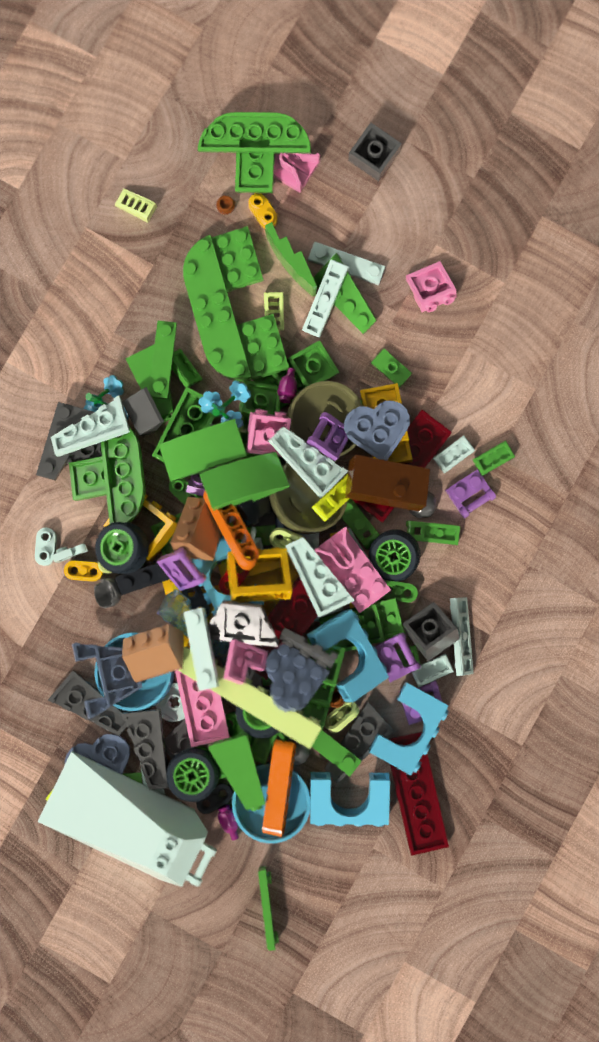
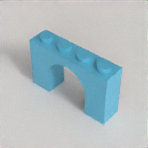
(206, 567)
(369, 670)
(408, 756)
(372, 812)

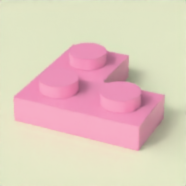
(240, 658)

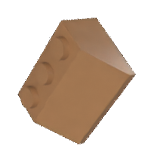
(197, 531)
(154, 652)

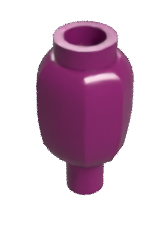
(287, 387)
(227, 821)

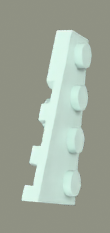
(100, 426)
(313, 467)
(320, 583)

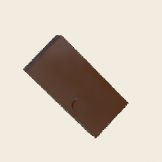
(387, 483)

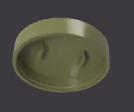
(320, 398)
(295, 505)

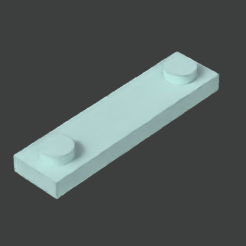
(358, 266)
(325, 298)
(462, 647)
(201, 649)

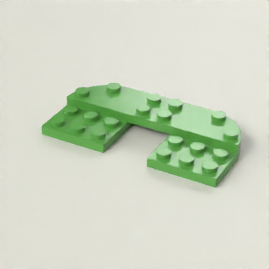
(209, 273)

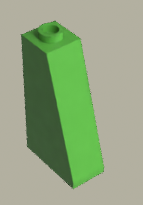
(141, 368)
(238, 766)

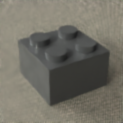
(374, 151)
(431, 631)

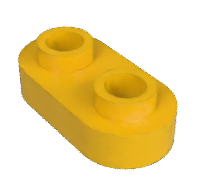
(262, 210)
(84, 571)

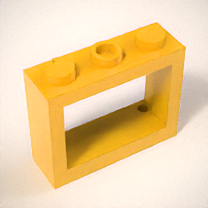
(164, 534)
(261, 592)

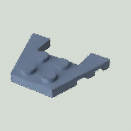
(114, 676)

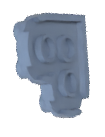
(378, 428)
(293, 678)
(107, 750)

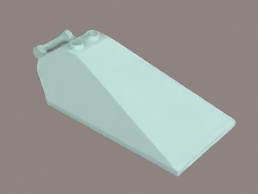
(127, 821)

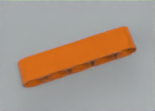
(231, 533)
(279, 787)

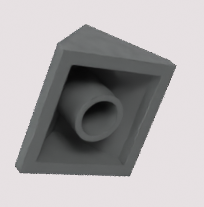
(143, 412)

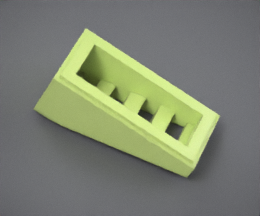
(146, 216)
(281, 308)

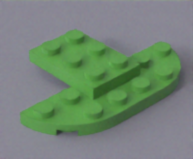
(255, 141)
(113, 475)

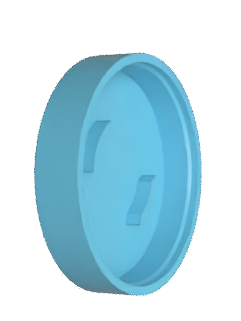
(152, 689)
(298, 809)

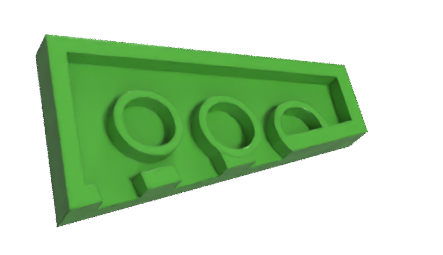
(350, 300)

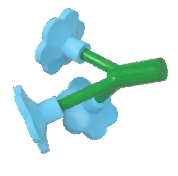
(112, 386)
(212, 403)

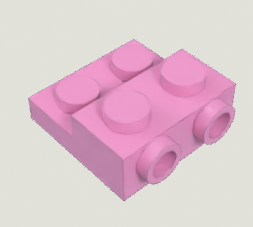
(431, 287)
(262, 428)

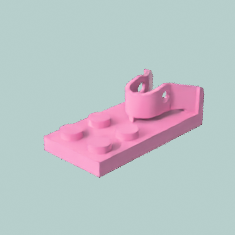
(295, 168)
(352, 569)
(202, 712)

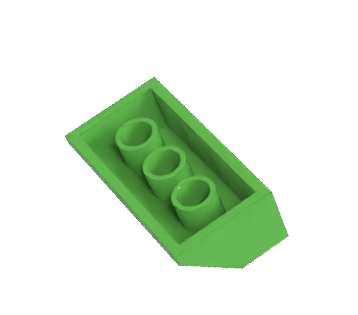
(184, 420)

